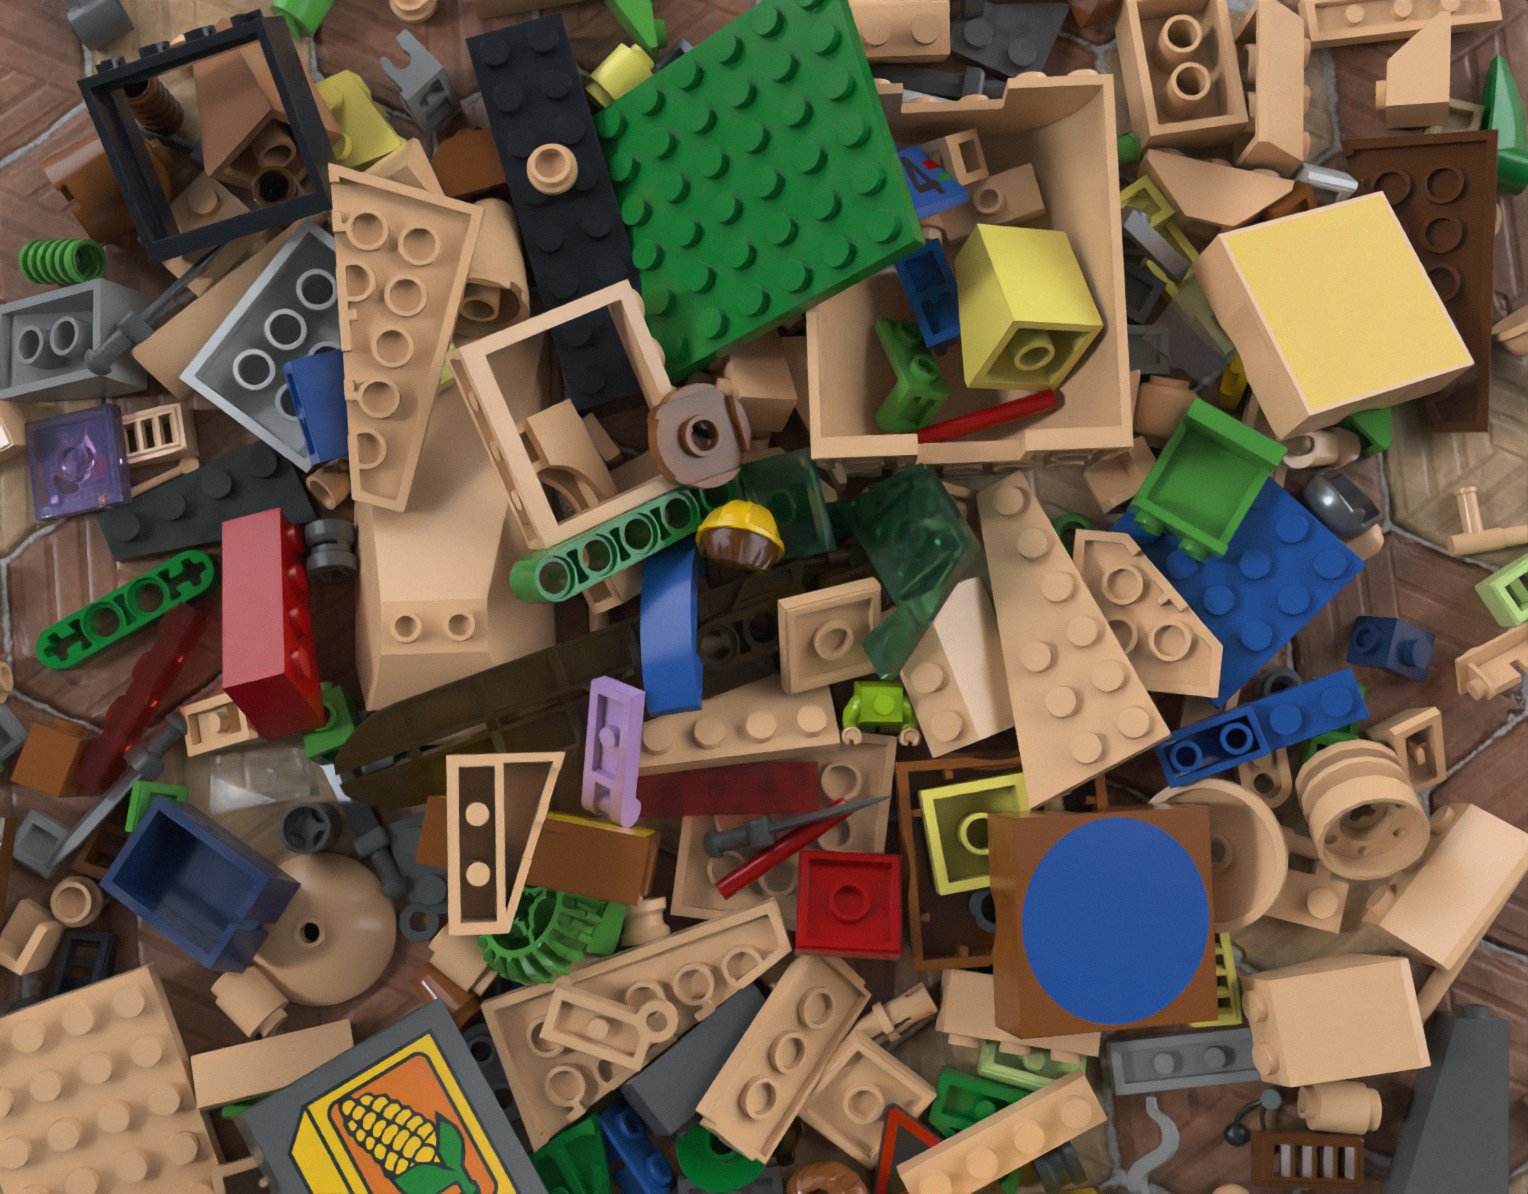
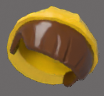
(740, 537)

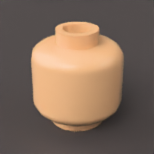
(1160, 408)

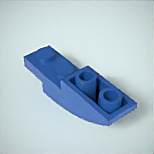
(1261, 727)

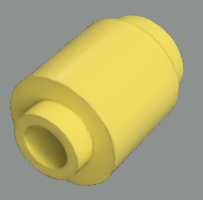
(618, 75)

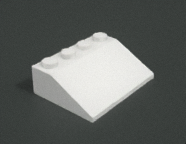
(279, 319)

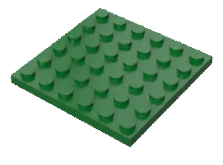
(756, 179)

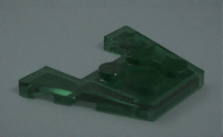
(917, 549)

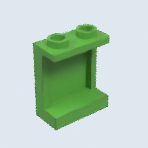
(1205, 481)

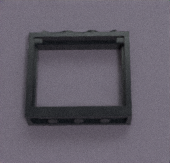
(133, 164)

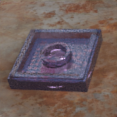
(78, 462)

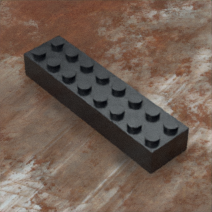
(570, 237)

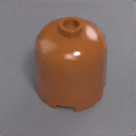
(87, 176)

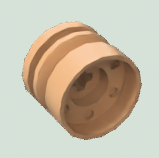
(1361, 810)

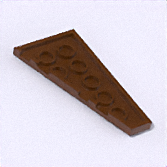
(1447, 207)

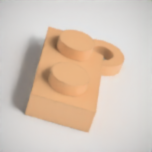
(605, 1026)

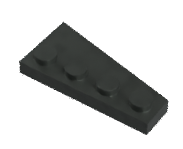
(193, 506)

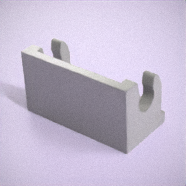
(423, 86)

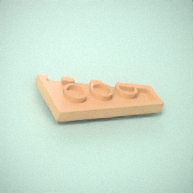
(741, 728)

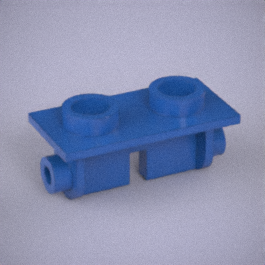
(644, 1168)

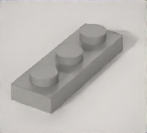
(1181, 1060)

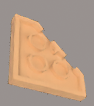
(1148, 616)

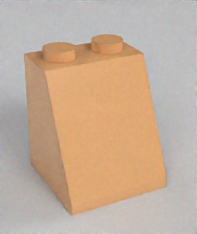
(1334, 1019)

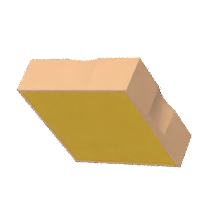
(1330, 314)

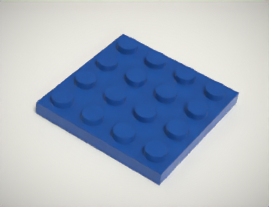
(1264, 587)

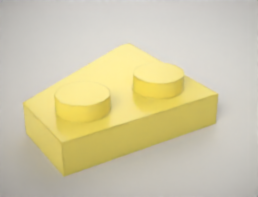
(362, 121)

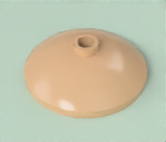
(1254, 846)
(354, 925)

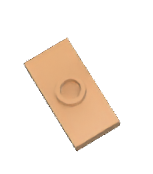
(996, 201)

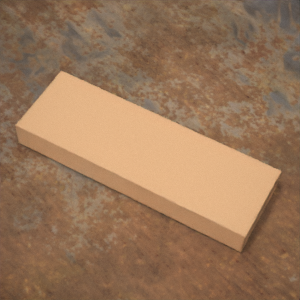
(265, 1064)

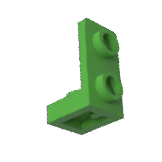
(920, 384)

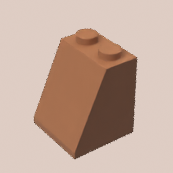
(244, 117)

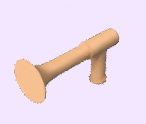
(1475, 538)

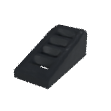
(103, 965)

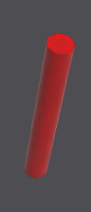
(987, 418)
(777, 853)

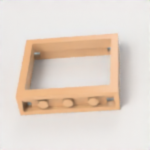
(501, 435)

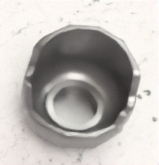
(1340, 505)

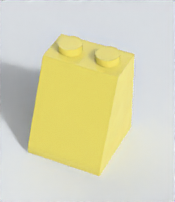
(1022, 308)

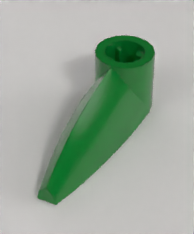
(1506, 113)

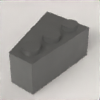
(680, 1076)

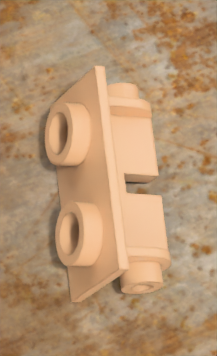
(1490, 667)

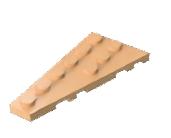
(399, 298)
(1066, 673)
(688, 968)

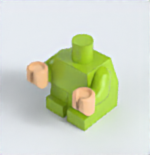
(881, 706)

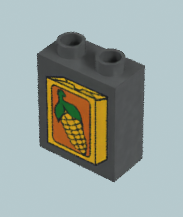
(391, 1119)

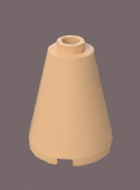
(497, 280)

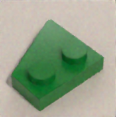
(968, 1099)
(574, 1160)

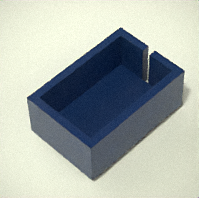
(199, 885)

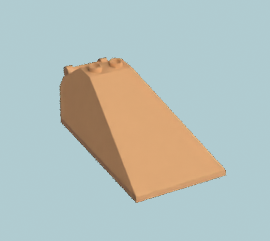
(438, 577)

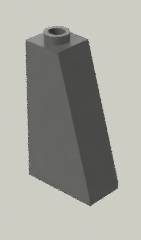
(1458, 1110)

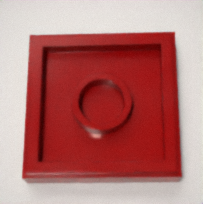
(848, 905)

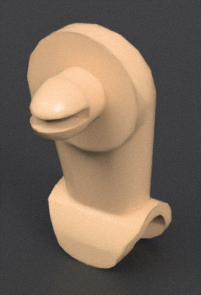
(1321, 448)

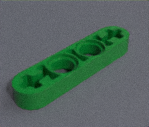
(127, 605)

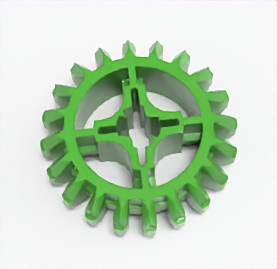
(556, 928)

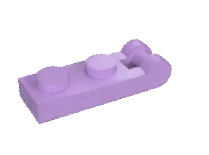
(613, 750)

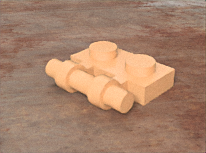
(1311, 896)

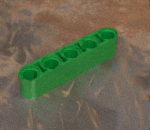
(607, 544)

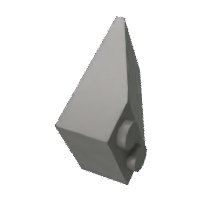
(47, 341)

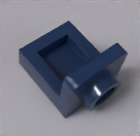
(1391, 647)

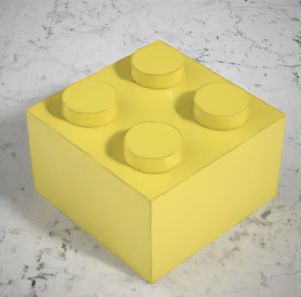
(958, 827)

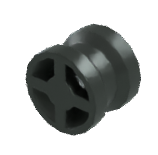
(1059, 1168)

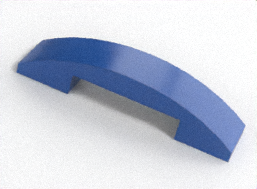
(670, 629)

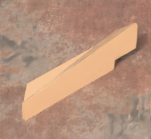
(179, 340)

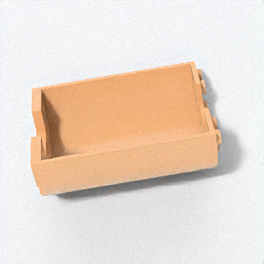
(1072, 142)

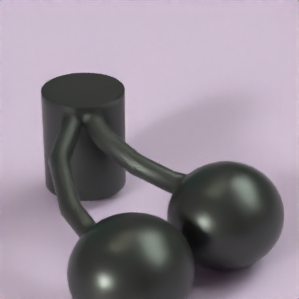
(1271, 1099)

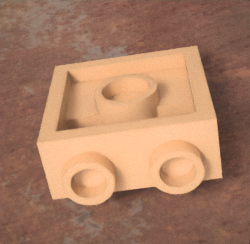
(203, 204)

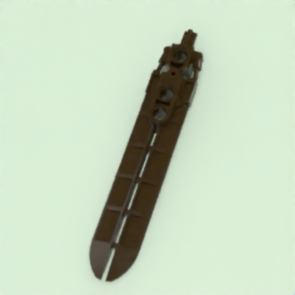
(566, 668)

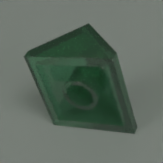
(794, 496)

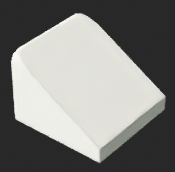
(1327, 184)

